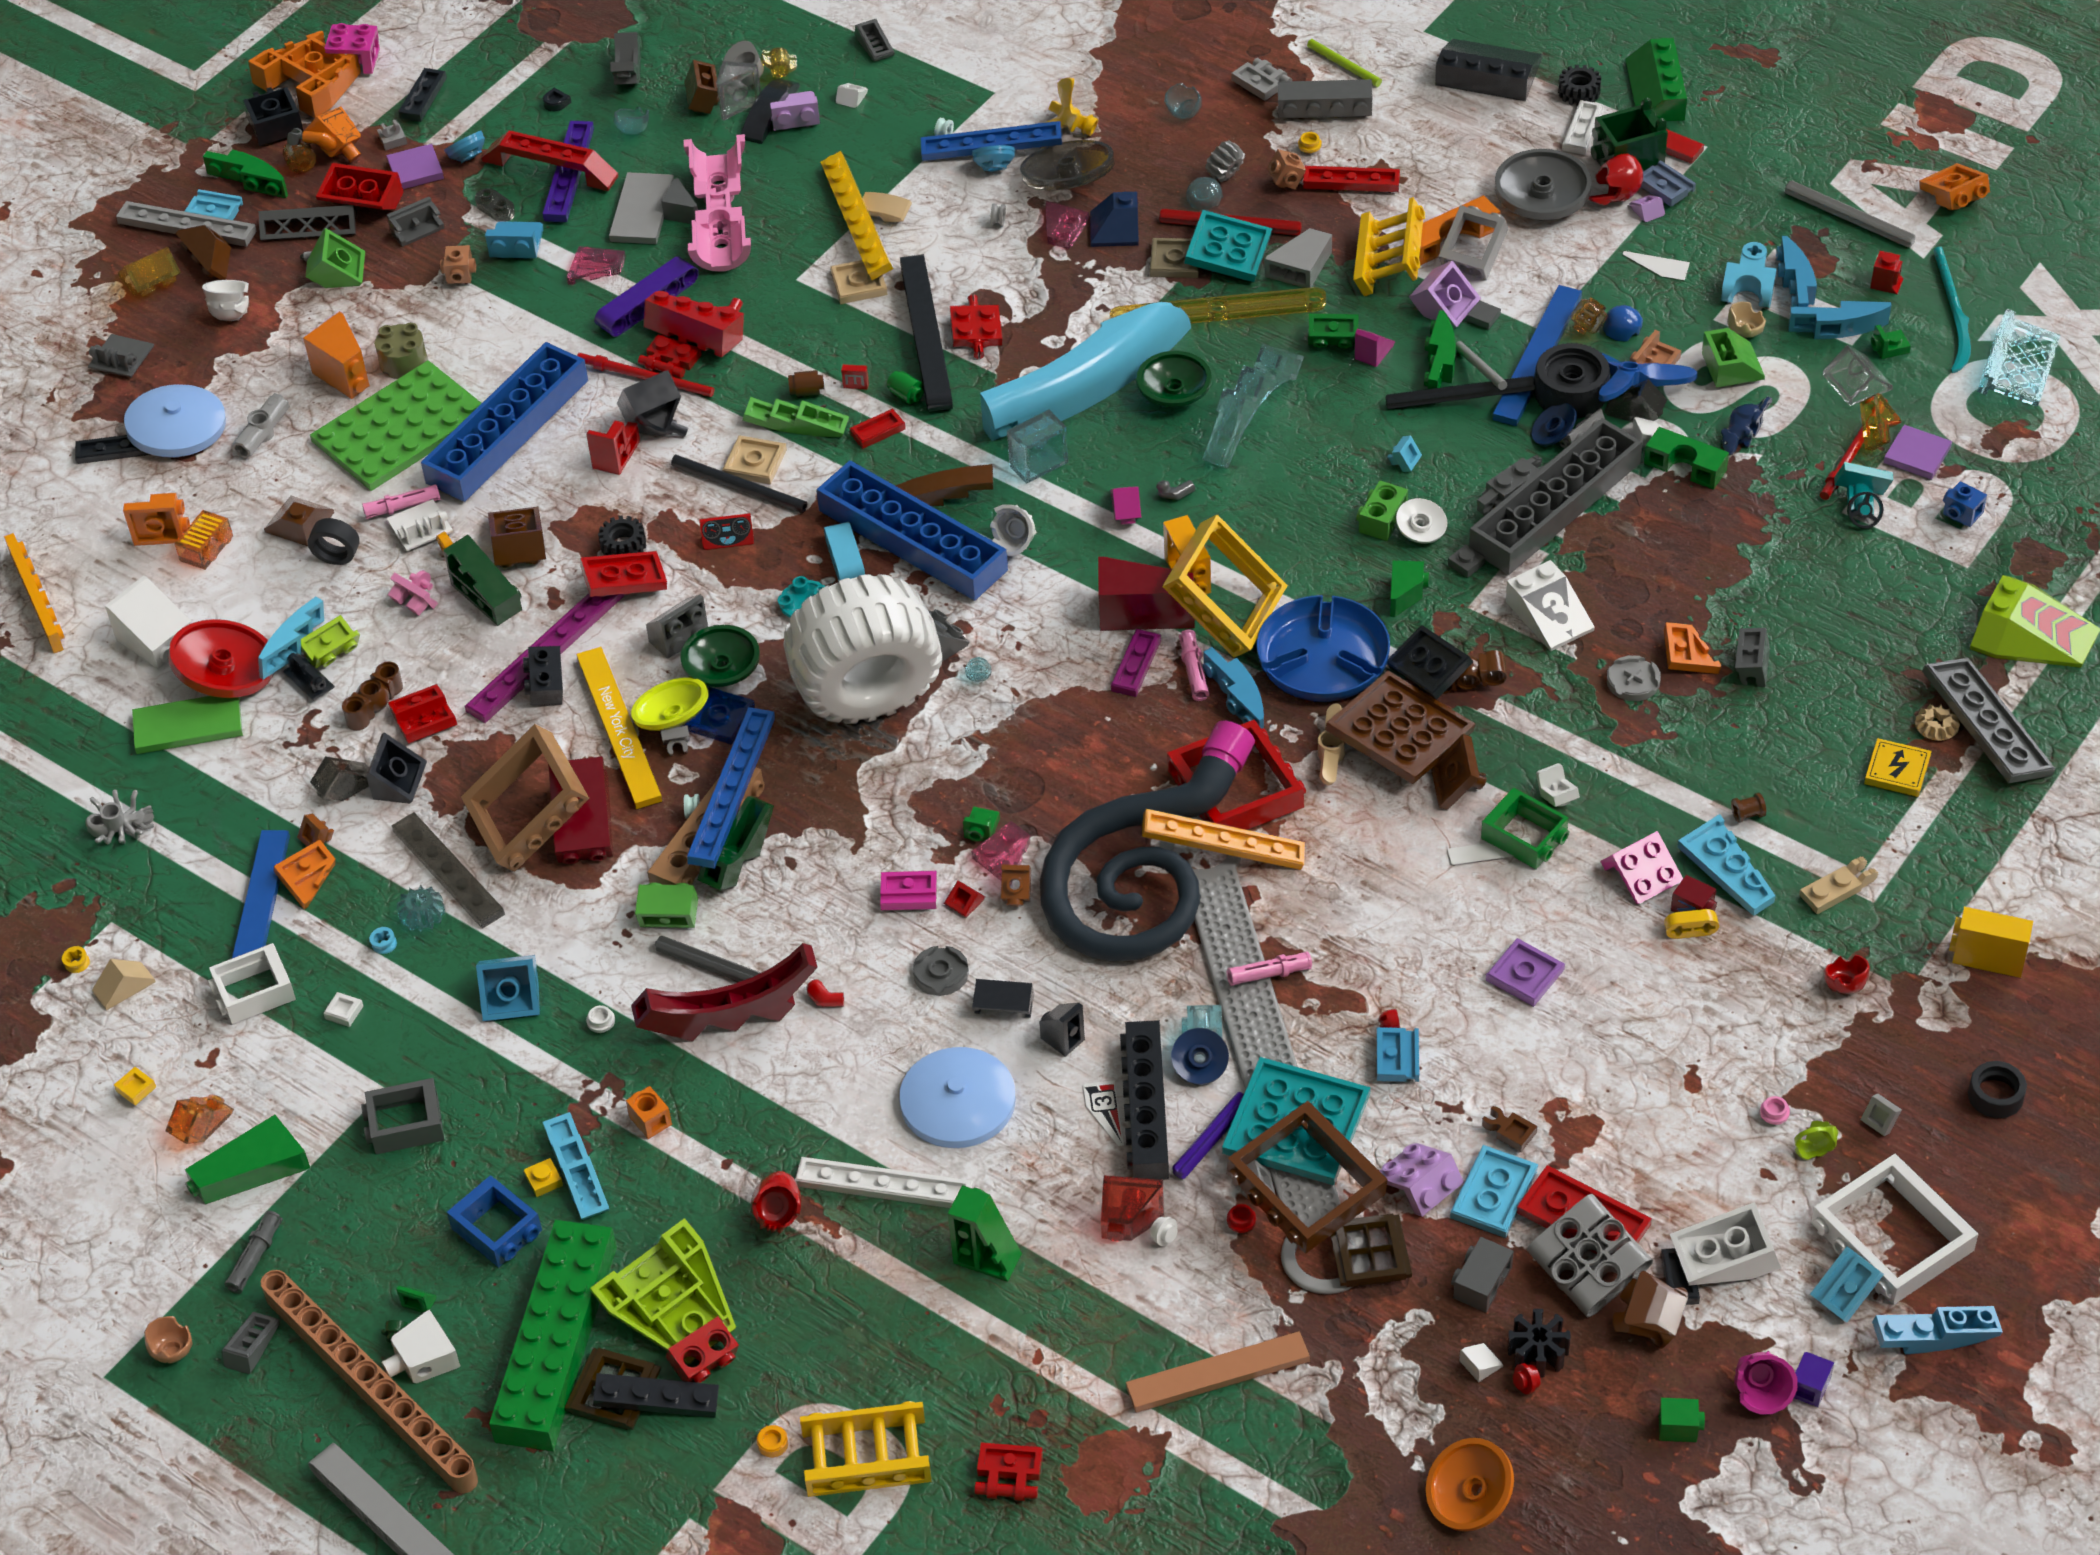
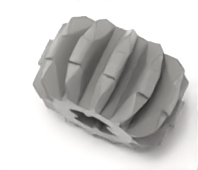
(1225, 161)

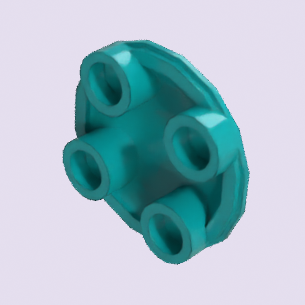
(797, 593)

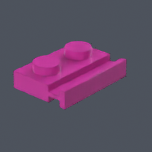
(908, 890)

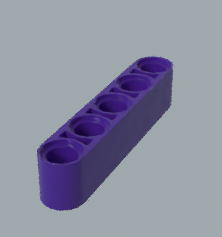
(629, 306)

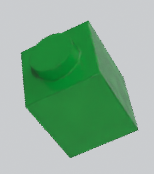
(1680, 1419)

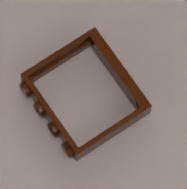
(1340, 1148)

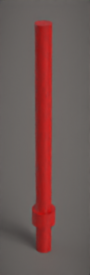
(602, 363)
(1848, 457)

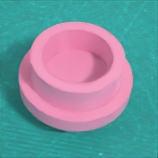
(1775, 1110)

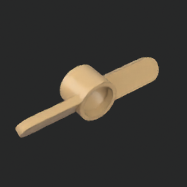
(1330, 756)

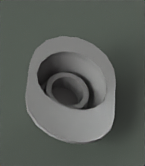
(744, 52)

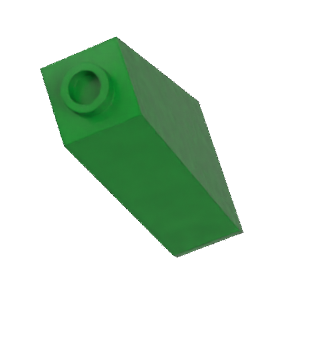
(246, 1162)

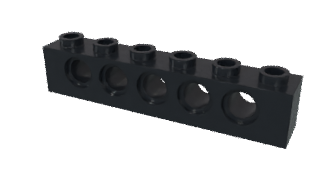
(1146, 1100)

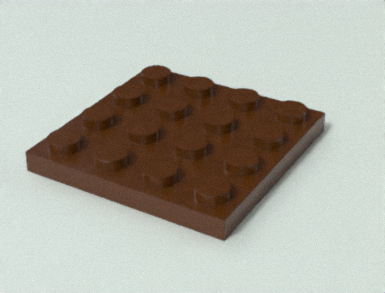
(1399, 726)

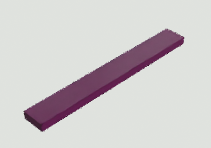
(561, 634)

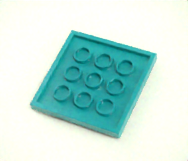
(1275, 1093)

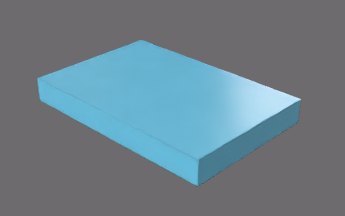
(1494, 1191)

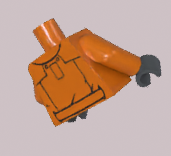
(332, 133)

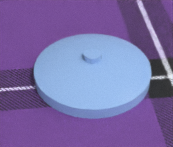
(175, 420)
(957, 1097)

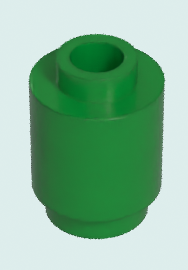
(905, 387)

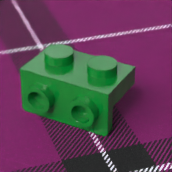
(1332, 330)

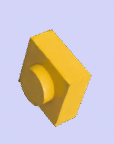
(135, 1086)
(543, 1177)

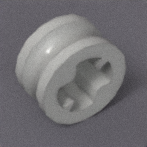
(998, 214)

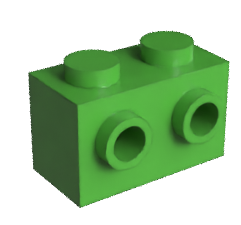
(666, 905)

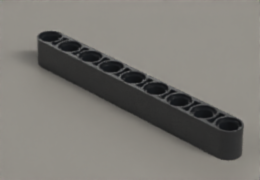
(926, 333)

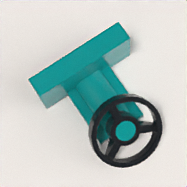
(1861, 486)

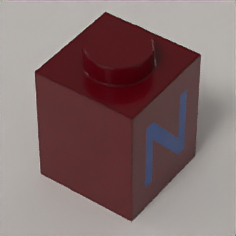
(1693, 895)

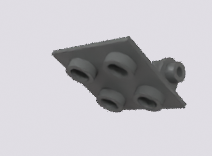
(119, 355)

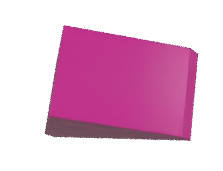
(1371, 347)

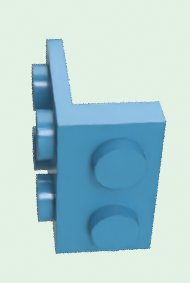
(514, 239)

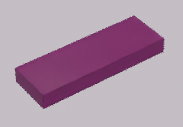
(1136, 662)

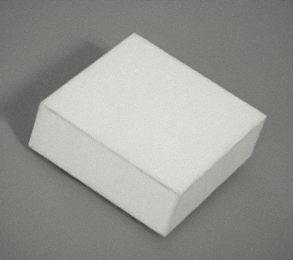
(343, 1009)

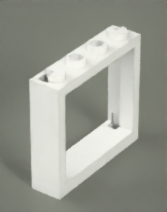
(1924, 1199)

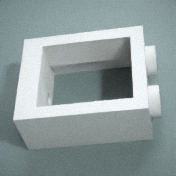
(242, 968)

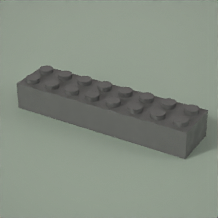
(1555, 496)

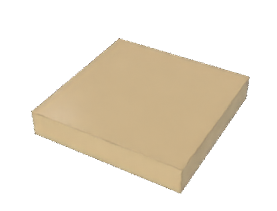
(854, 282)
(755, 459)

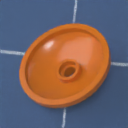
(1458, 1476)

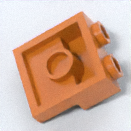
(1956, 186)
(156, 521)

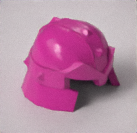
(1765, 1382)

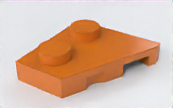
(1687, 651)
(306, 871)

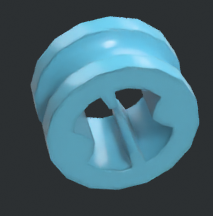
(385, 946)

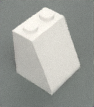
(145, 621)

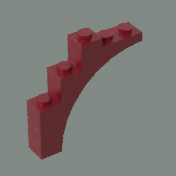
(727, 1007)

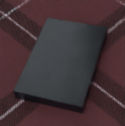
(1429, 662)

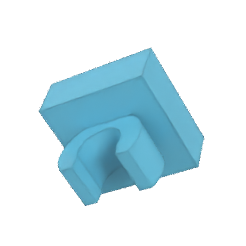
(1405, 454)

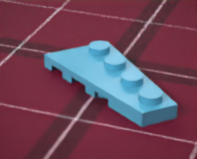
(1722, 859)

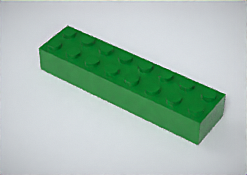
(552, 1336)

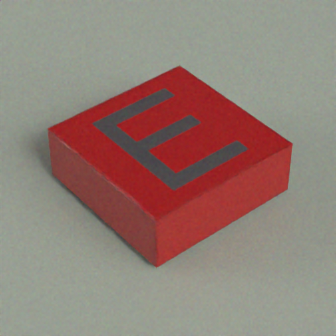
(855, 377)

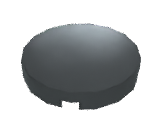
(940, 970)

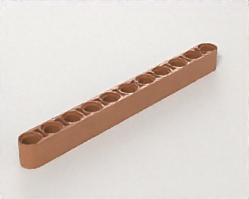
(374, 1390)

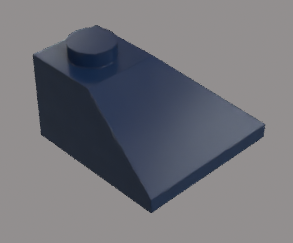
(1115, 221)

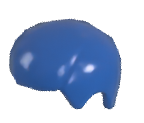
(1622, 323)

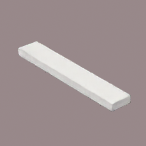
(879, 1182)

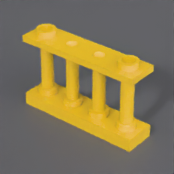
(1370, 242)
(871, 1475)

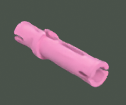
(394, 503)
(1191, 656)
(1281, 965)

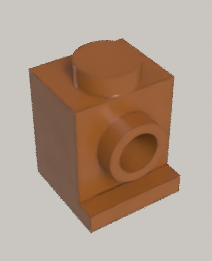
(1023, 875)

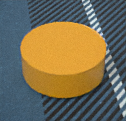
(443, 540)
(772, 1441)

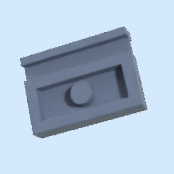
(1667, 183)

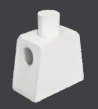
(421, 1350)

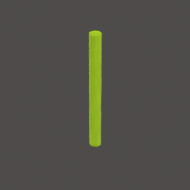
(1342, 61)

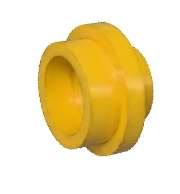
(1309, 142)

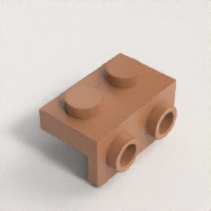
(1655, 352)

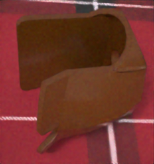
(1651, 1310)

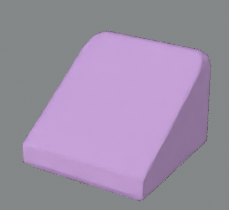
(1648, 207)

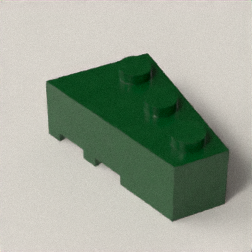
(481, 581)

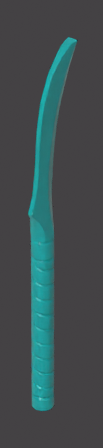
(1960, 318)

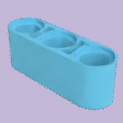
(843, 551)

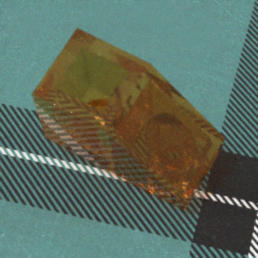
(197, 1118)

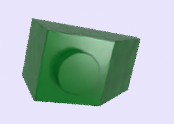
(1407, 585)

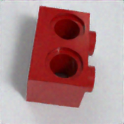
(698, 1346)

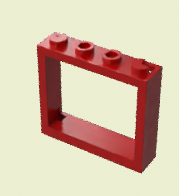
(1258, 811)

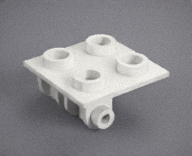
(419, 524)

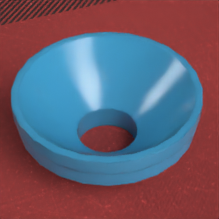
(466, 148)
(994, 157)

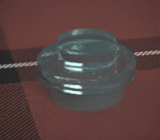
(978, 669)

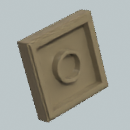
(1169, 259)

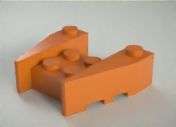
(321, 74)

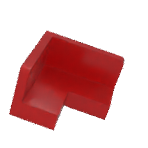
(613, 450)

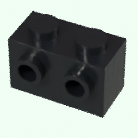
(544, 675)

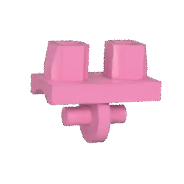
(420, 598)

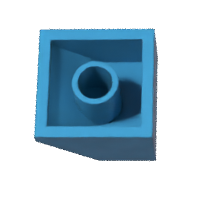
(508, 987)

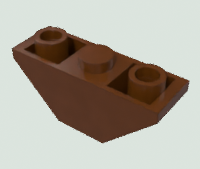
(207, 250)

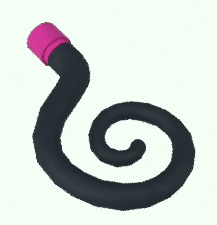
(1221, 761)

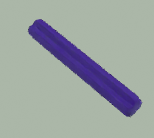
(1207, 1138)

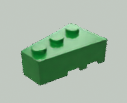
(981, 1235)

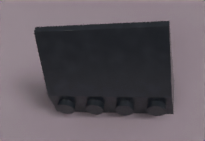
(1487, 69)

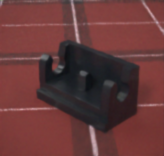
(1003, 996)

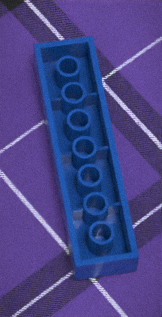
(504, 421)
(912, 530)

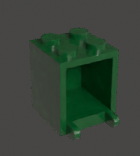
(1630, 132)

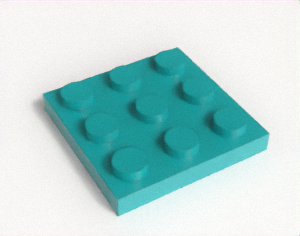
(1228, 246)

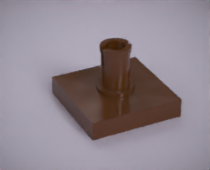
(1457, 772)

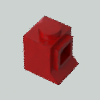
(1887, 273)

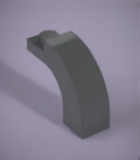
(627, 58)

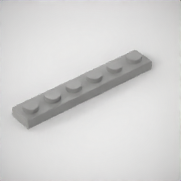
(173, 220)

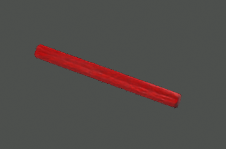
(1191, 218)

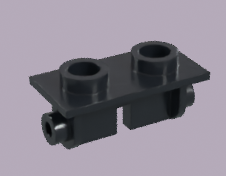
(307, 677)

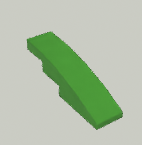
(790, 418)

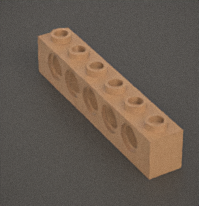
(672, 863)

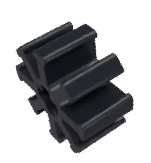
(1539, 1342)

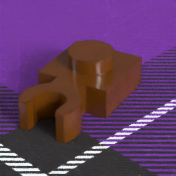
(1510, 1130)

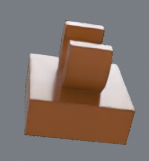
(313, 830)

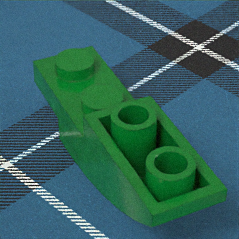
(250, 170)
(1441, 352)

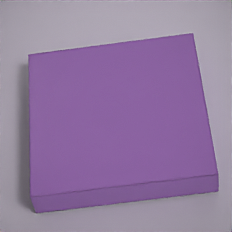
(416, 166)
(1917, 452)
(1525, 972)

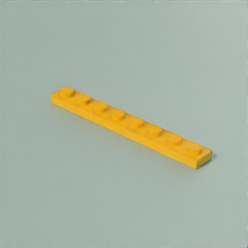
(856, 215)

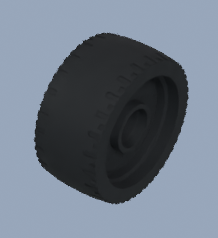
(1572, 376)

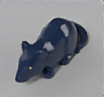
(1743, 424)

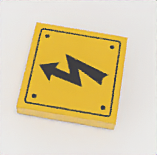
(1897, 767)

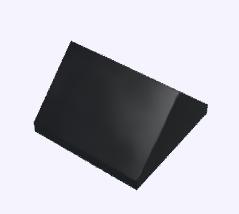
(394, 771)

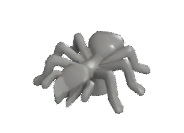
(113, 820)

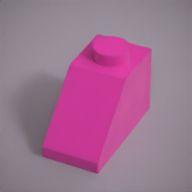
(1126, 504)

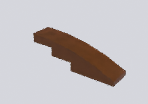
(949, 484)

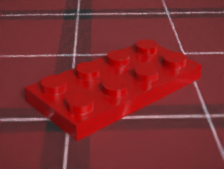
(1557, 1193)

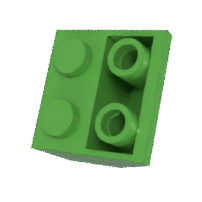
(1730, 358)

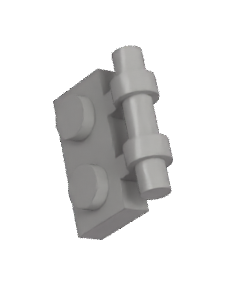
(1260, 78)

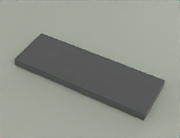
(1988, 720)

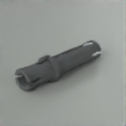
(259, 1241)

